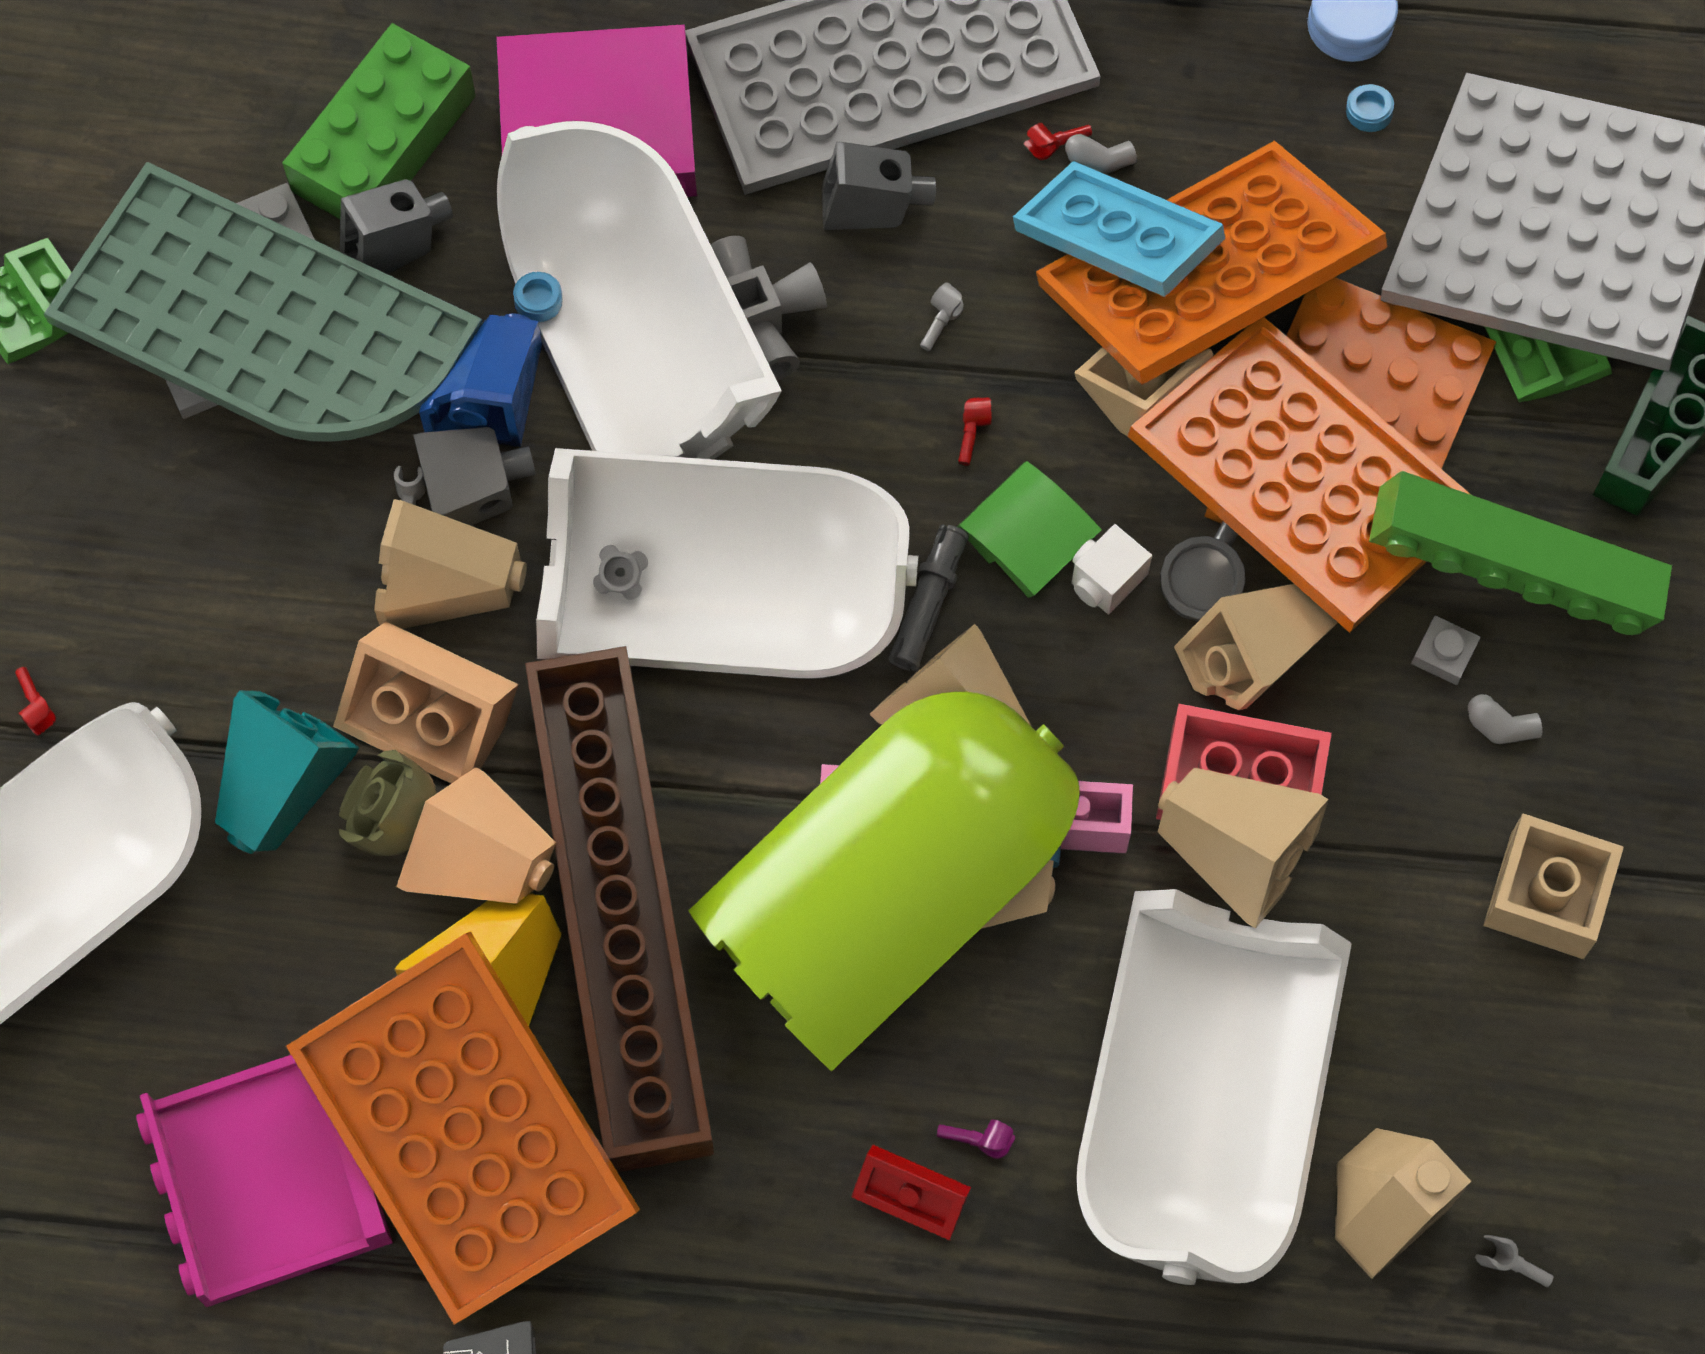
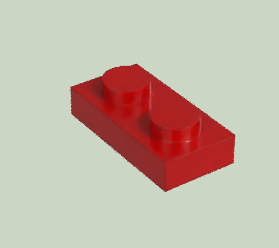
(911, 1192)

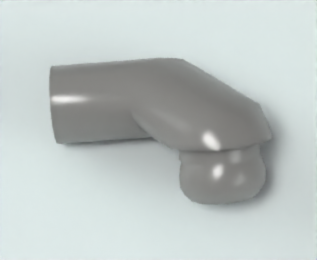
(1098, 157)
(1499, 725)

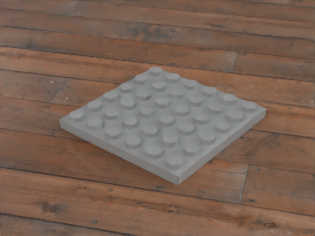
(1558, 222)

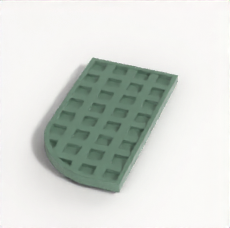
(257, 315)

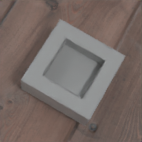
(1445, 650)

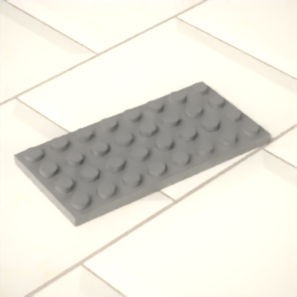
(877, 74)

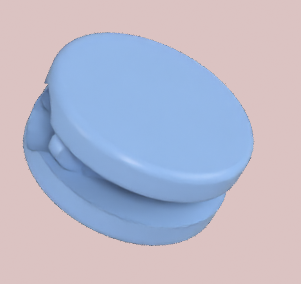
(1352, 27)

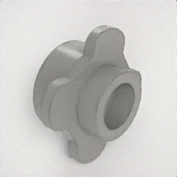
(611, 561)

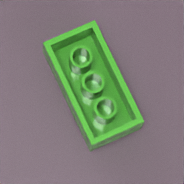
(380, 121)

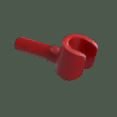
(1044, 143)
(976, 413)
(37, 714)

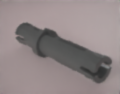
(936, 578)

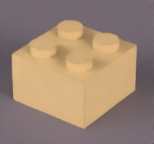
(1553, 886)

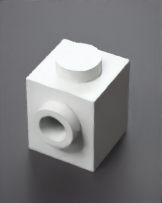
(1109, 569)

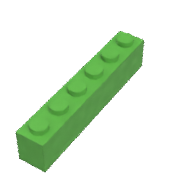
(1520, 554)

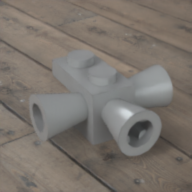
(766, 302)

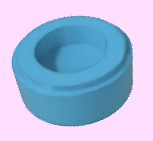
(1370, 108)
(538, 296)

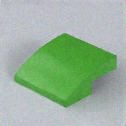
(27, 288)
(1545, 368)
(1029, 528)

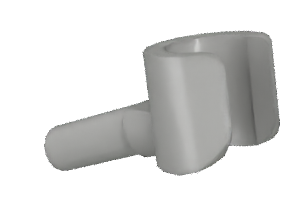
(950, 304)
(412, 490)
(1508, 1258)

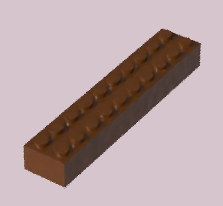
(618, 911)

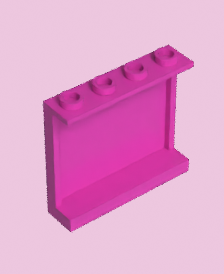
(603, 77)
(257, 1182)

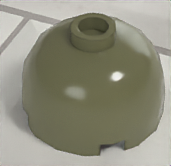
(385, 805)

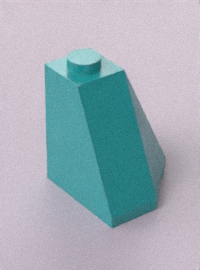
(274, 770)

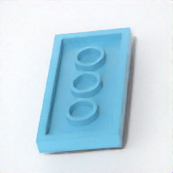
(1119, 228)

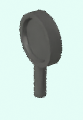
(1201, 573)

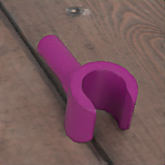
(994, 1142)

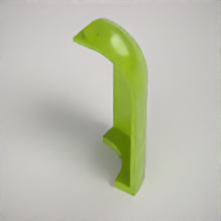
(892, 865)

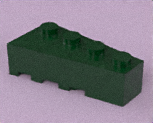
(1661, 429)

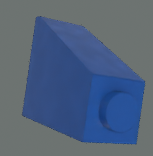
(489, 381)

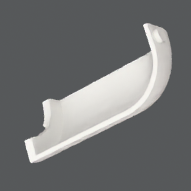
(646, 316)
(742, 570)
(89, 843)
(1209, 1088)

